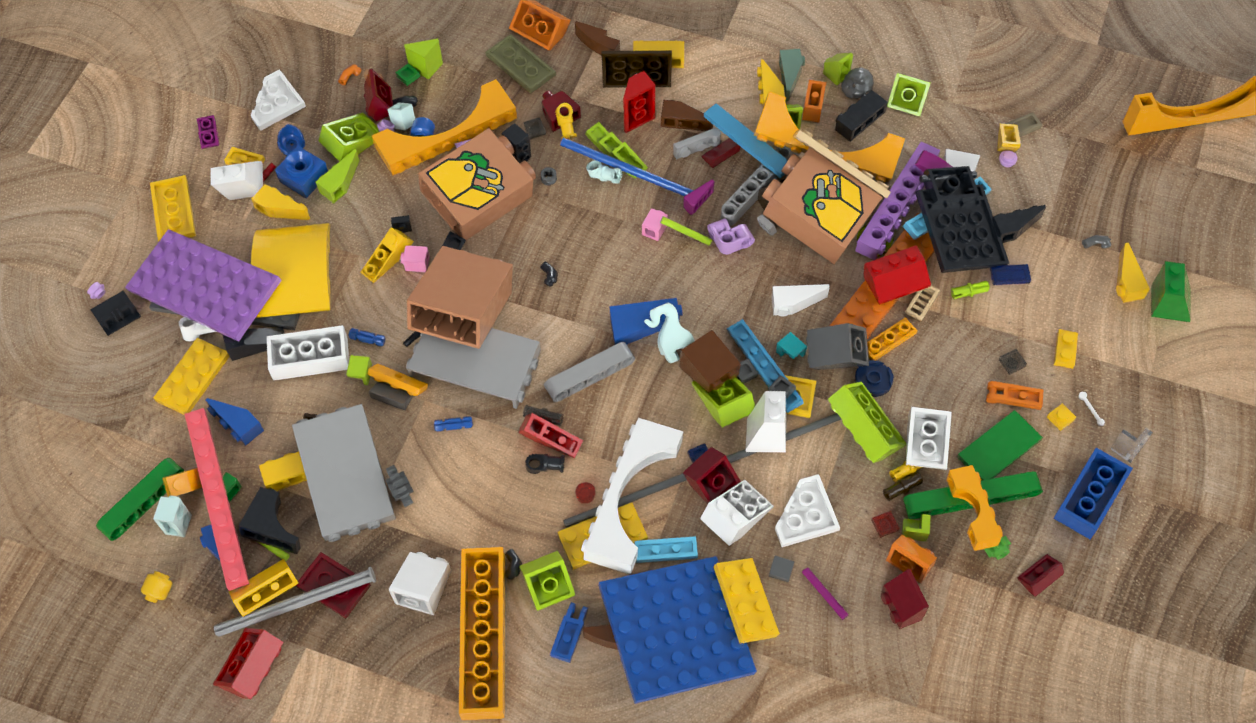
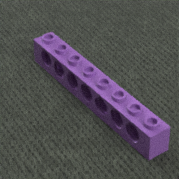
(894, 207)

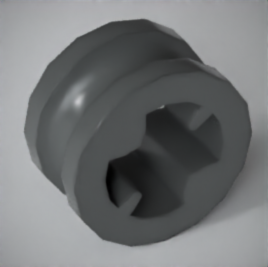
(549, 180)

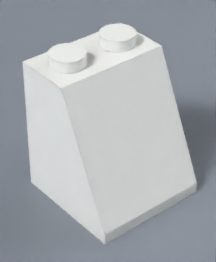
(238, 180)
(767, 424)
(420, 582)

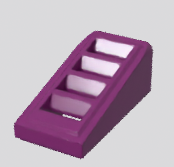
(696, 198)

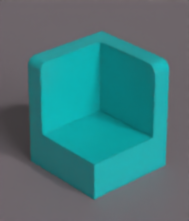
(791, 345)

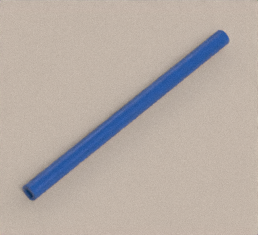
(630, 169)

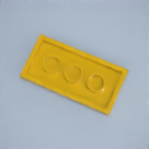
(172, 207)
(191, 376)
(574, 536)
(746, 600)

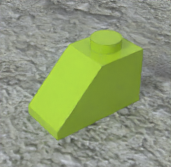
(838, 67)

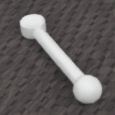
(1082, 395)

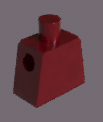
(552, 101)

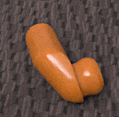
(353, 69)

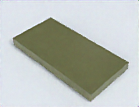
(520, 63)

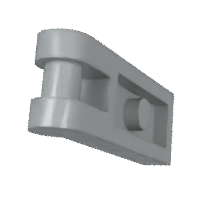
(697, 143)

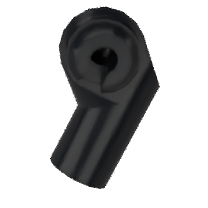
(406, 99)
(551, 274)
(513, 569)

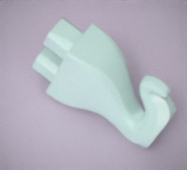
(672, 334)

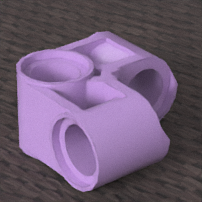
(736, 238)

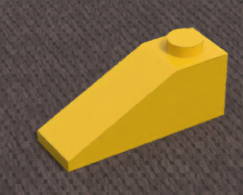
(1130, 279)

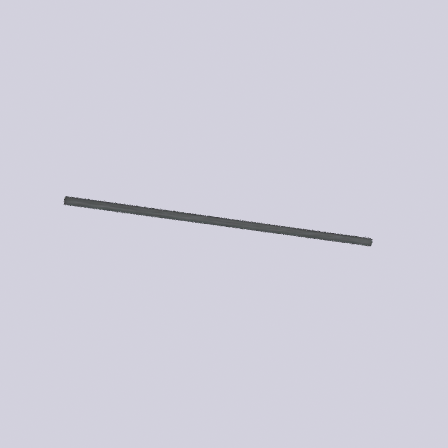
(681, 478)

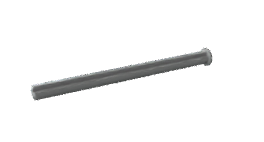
(295, 602)

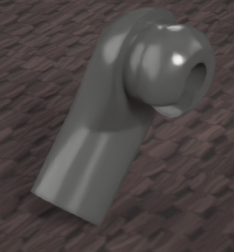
(1097, 239)

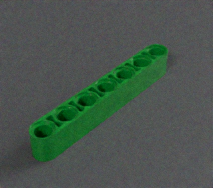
(998, 491)

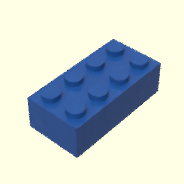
(1093, 493)

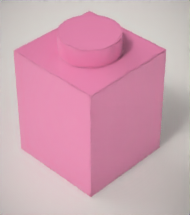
(651, 226)
(415, 258)

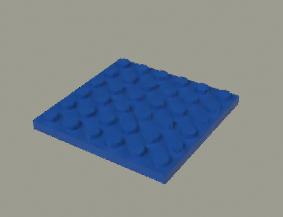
(674, 630)

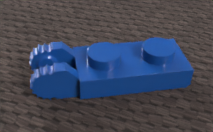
(568, 634)

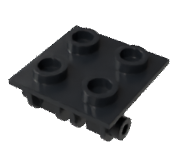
(115, 313)

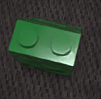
(1171, 293)

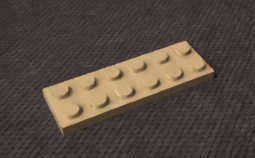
(848, 166)

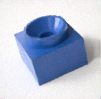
(301, 171)

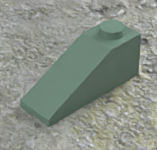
(790, 68)

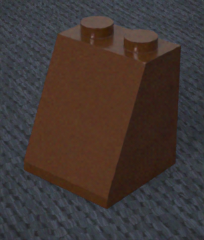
(709, 362)

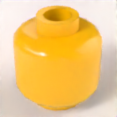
(156, 586)

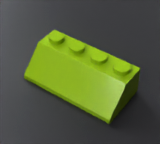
(866, 421)

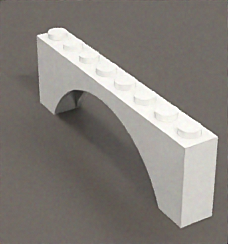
(607, 540)

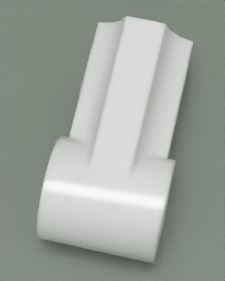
(192, 330)

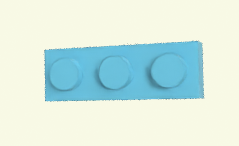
(666, 549)

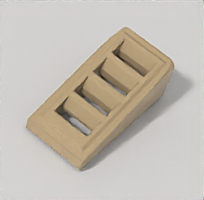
(930, 290)

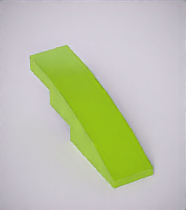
(613, 147)

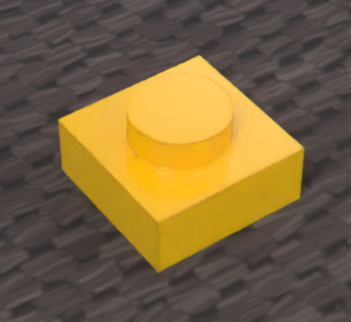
(1061, 417)

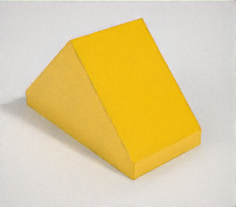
(1008, 137)

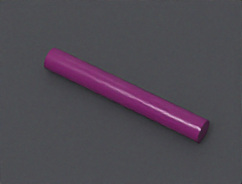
(825, 593)

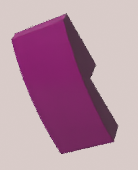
(208, 132)
(930, 161)

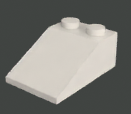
(928, 438)

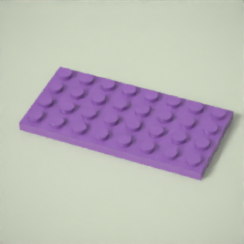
(203, 284)

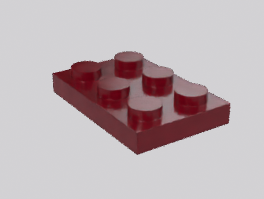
(326, 571)

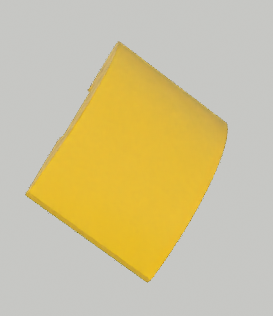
(301, 262)

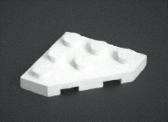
(275, 101)
(806, 513)

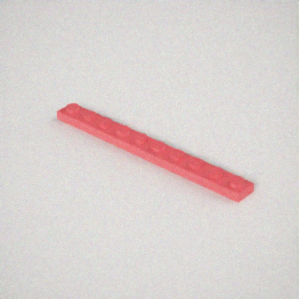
(216, 500)

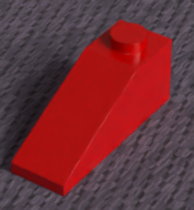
(550, 435)

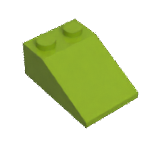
(348, 134)
(728, 402)

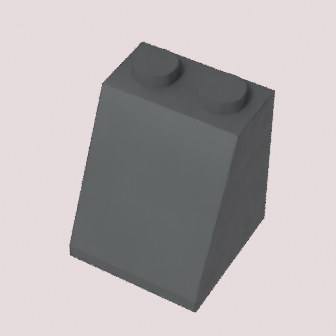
(837, 347)

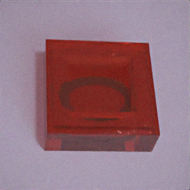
(885, 524)

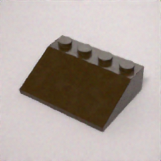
(622, 65)

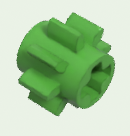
(1001, 550)

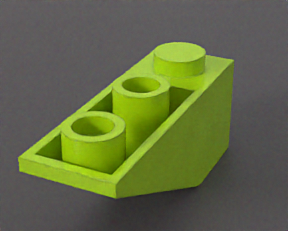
(338, 179)

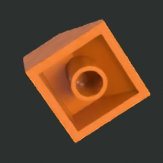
(907, 555)

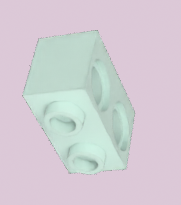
(172, 516)

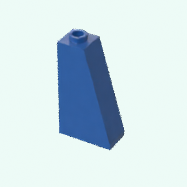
(629, 323)

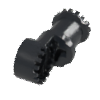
(546, 463)

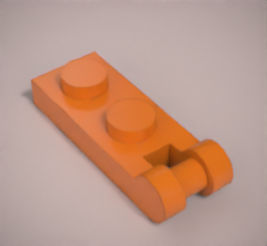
(1014, 395)

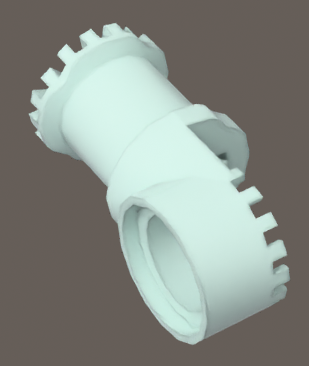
(603, 172)

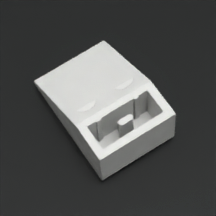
(735, 512)

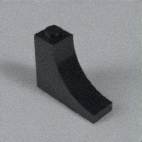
(262, 525)

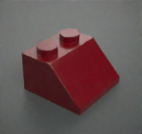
(377, 96)
(711, 475)
(904, 600)

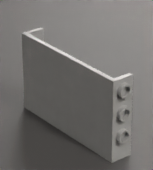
(497, 368)
(343, 472)

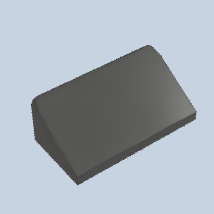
(395, 397)

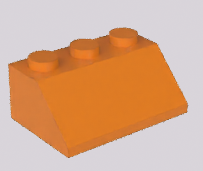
(539, 23)

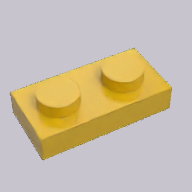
(238, 156)
(1065, 348)

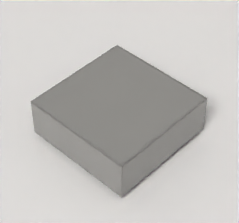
(768, 226)

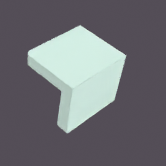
(401, 115)

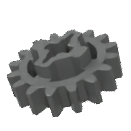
(399, 485)

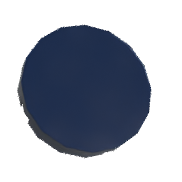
(875, 377)

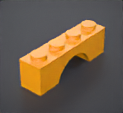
(966, 485)

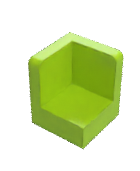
(359, 367)
(917, 529)

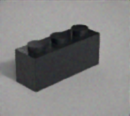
(860, 115)

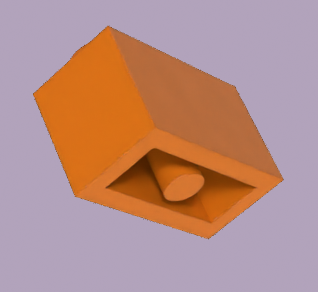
(814, 101)

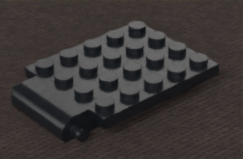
(959, 220)

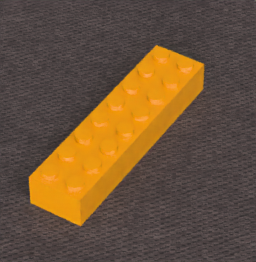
(482, 634)

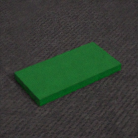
(1000, 446)

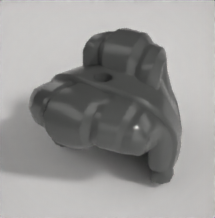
(863, 83)

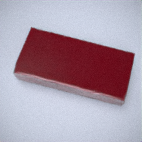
(721, 152)
(1041, 574)

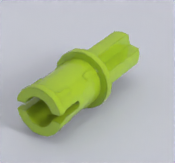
(970, 289)

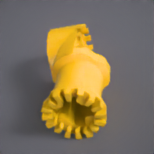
(565, 122)

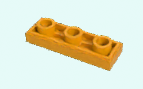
(897, 333)
(397, 380)

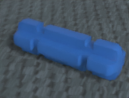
(367, 337)
(453, 423)

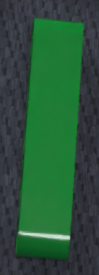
(137, 501)

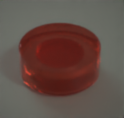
(585, 492)

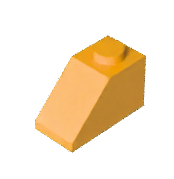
(182, 482)

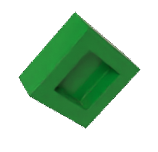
(407, 74)

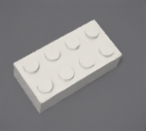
(307, 352)

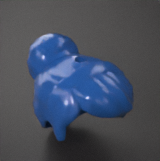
(289, 135)

